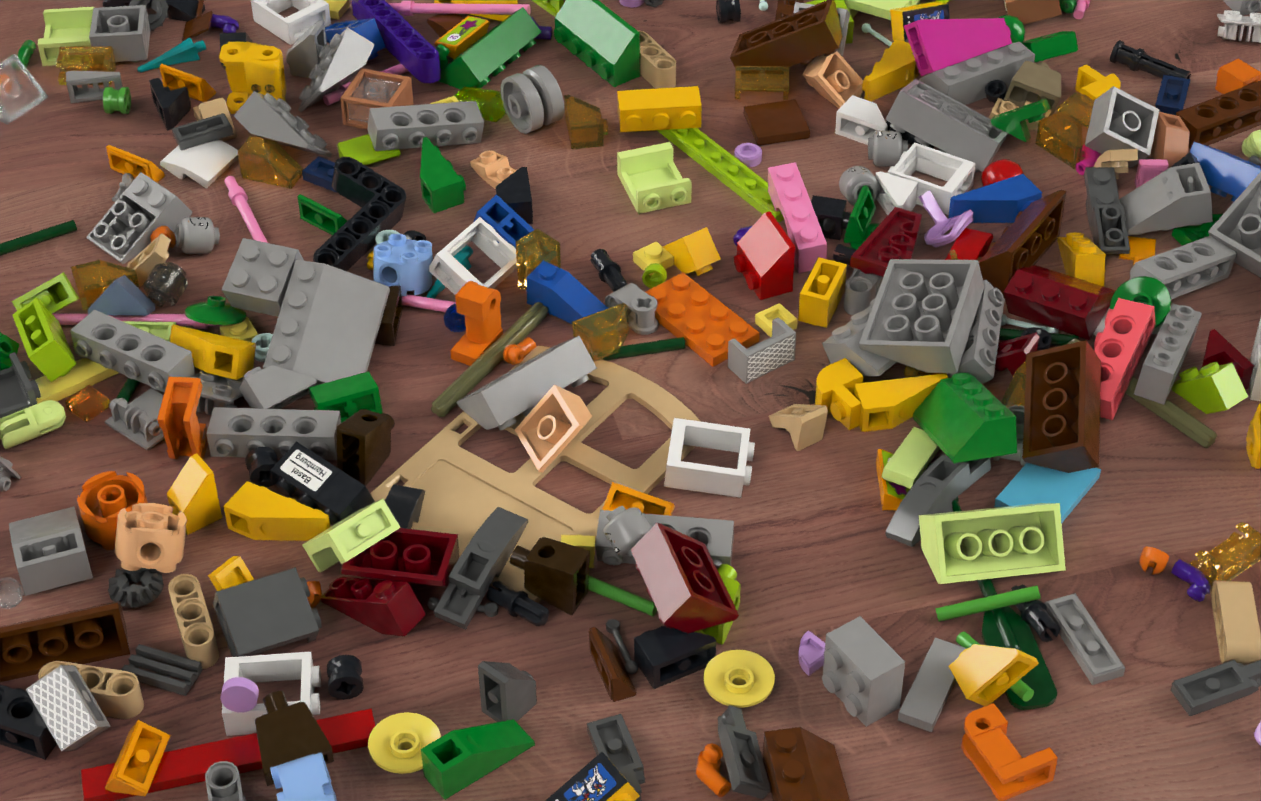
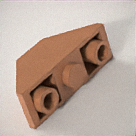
(1170, 139)

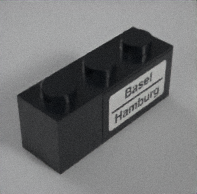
(320, 484)

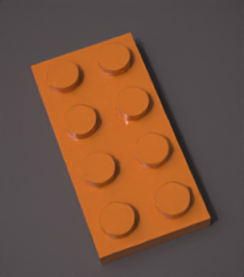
(700, 318)

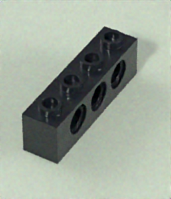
(22, 724)

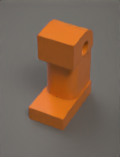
(482, 321)
(179, 419)
(999, 760)

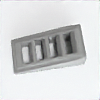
(84, 78)

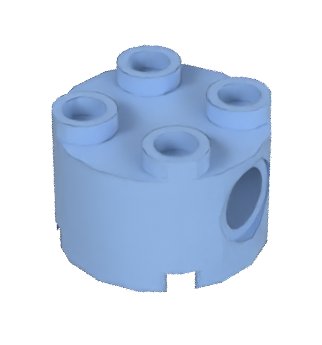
(403, 264)
(303, 779)

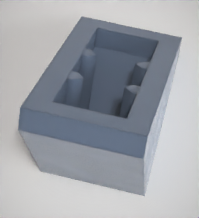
(123, 299)

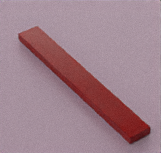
(190, 763)

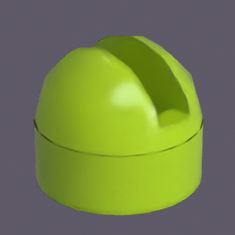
(657, 278)

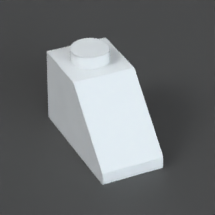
(859, 119)

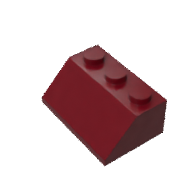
(1057, 300)
(408, 557)
(682, 580)

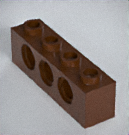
(1223, 115)

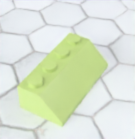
(993, 542)

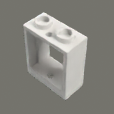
(291, 27)
(937, 164)
(455, 275)
(708, 477)
(266, 669)

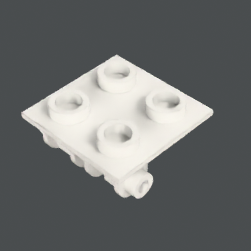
(1231, 21)

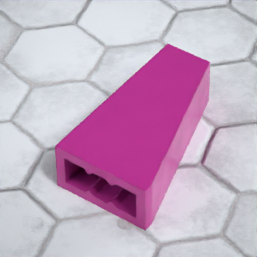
(951, 41)

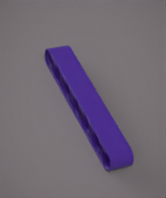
(401, 39)

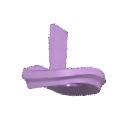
(935, 235)

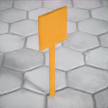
(1139, 249)

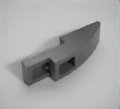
(1105, 212)
(933, 495)
(479, 565)

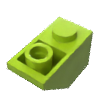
(1211, 388)

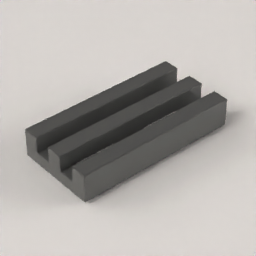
(202, 131)
(165, 665)

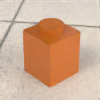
(1235, 76)

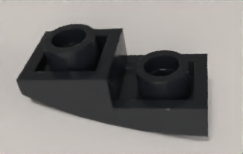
(405, 504)

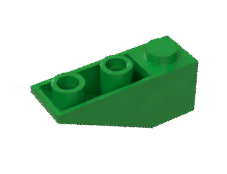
(439, 182)
(471, 754)

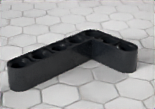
(381, 210)

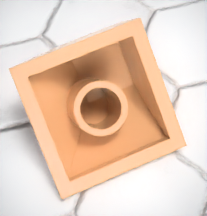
(833, 78)
(552, 425)

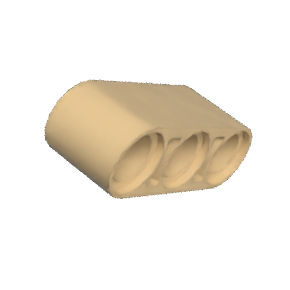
(656, 63)
(193, 620)
(1236, 622)
(113, 689)

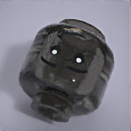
(165, 284)

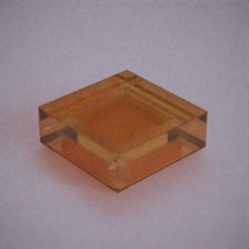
(87, 403)

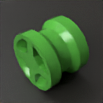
(117, 100)

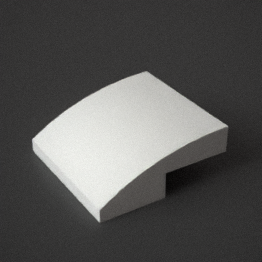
(201, 162)

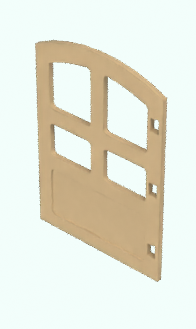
(467, 489)

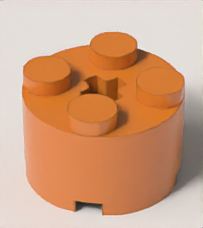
(103, 499)

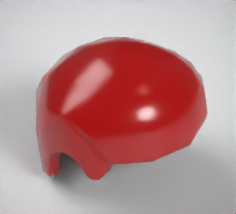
(1000, 171)

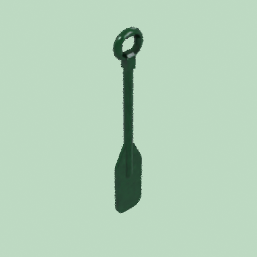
(1007, 629)

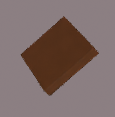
(776, 122)

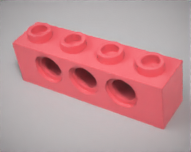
(1120, 350)

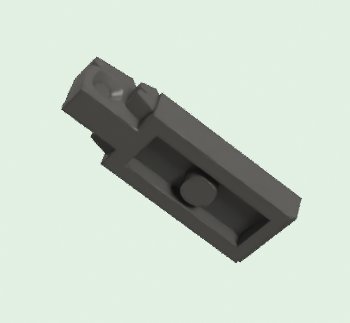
(1217, 686)
(616, 743)
(742, 755)

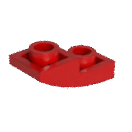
(971, 244)

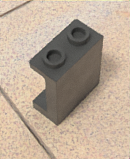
(15, 387)
(266, 613)

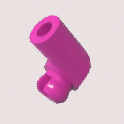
(1089, 161)

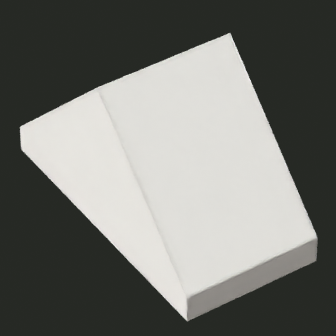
(896, 192)

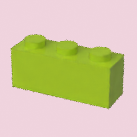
(44, 340)

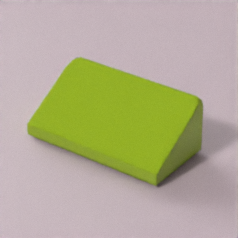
(363, 150)

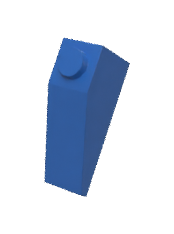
(364, 27)
(997, 201)
(504, 220)
(561, 293)

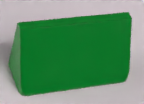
(1052, 45)
(319, 215)
(860, 217)

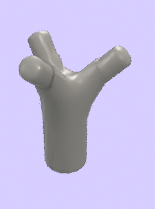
(127, 179)

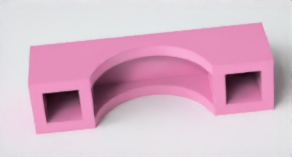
(802, 225)

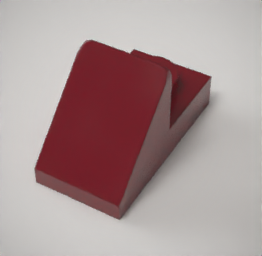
(1013, 352)
(1223, 352)

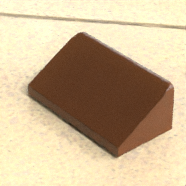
(610, 666)

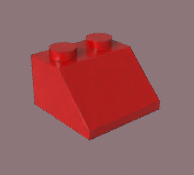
(766, 258)

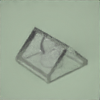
(17, 90)

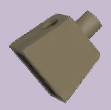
(1035, 83)

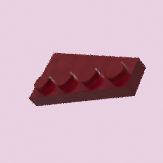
(890, 240)

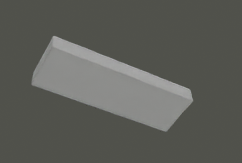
(1085, 639)
(930, 686)

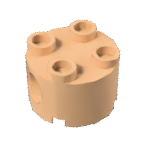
(150, 537)

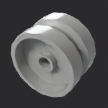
(532, 99)

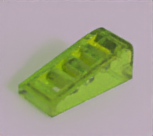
(488, 102)

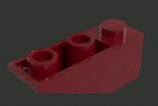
(378, 604)

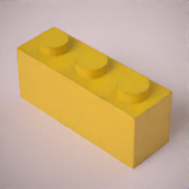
(659, 109)

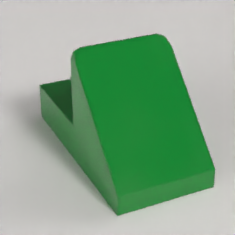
(1014, 121)

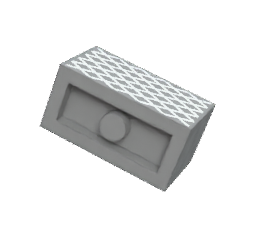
(764, 356)
(68, 707)

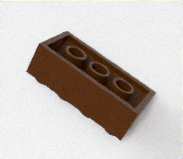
(791, 38)
(1024, 240)
(1062, 408)
(69, 637)
(802, 767)

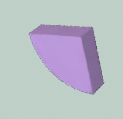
(811, 653)

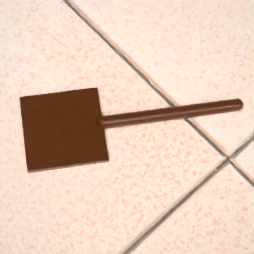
(199, 24)

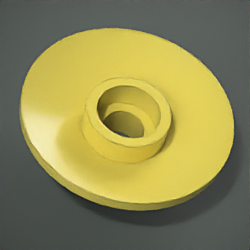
(739, 678)
(398, 733)

